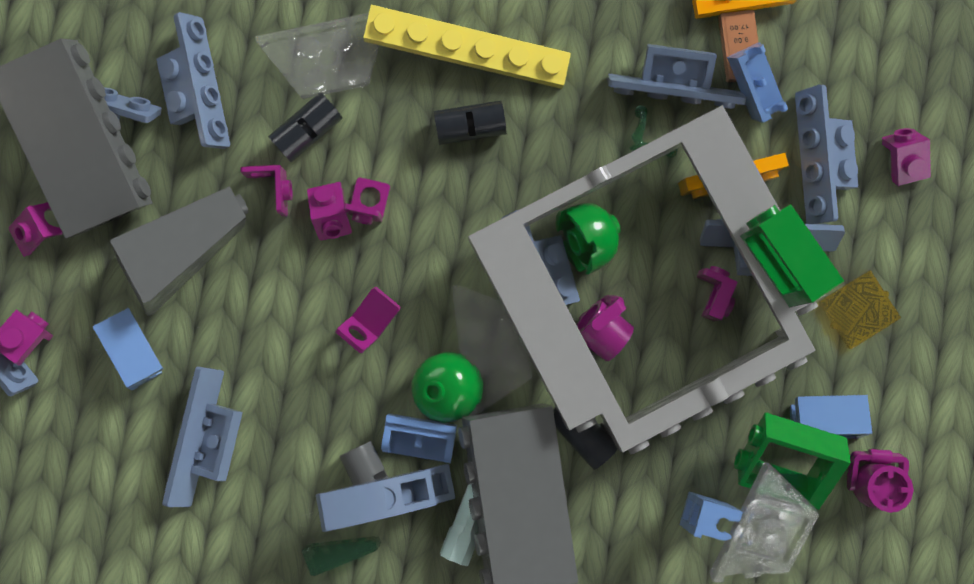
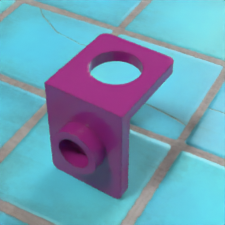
(283, 187)
(362, 213)
(32, 228)
(369, 319)

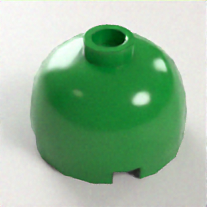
(589, 236)
(447, 387)

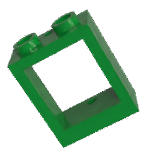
(790, 256)
(828, 447)

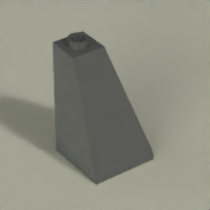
(176, 246)

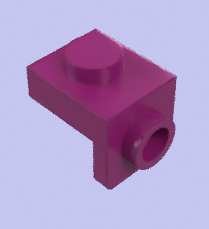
(908, 156)
(328, 211)
(720, 300)
(21, 335)

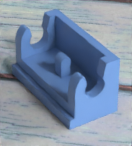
(757, 82)
(128, 349)
(835, 414)
(418, 438)
(703, 514)

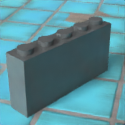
(71, 137)
(518, 497)

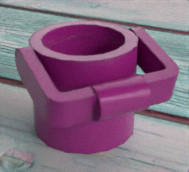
(604, 328)
(880, 484)

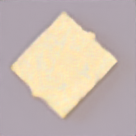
(859, 309)

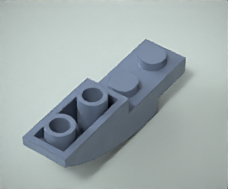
(384, 498)

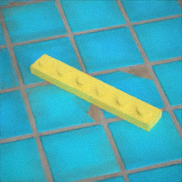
(466, 46)

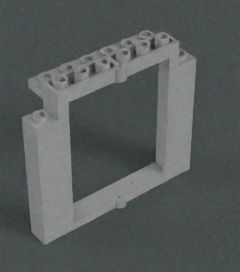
(553, 336)

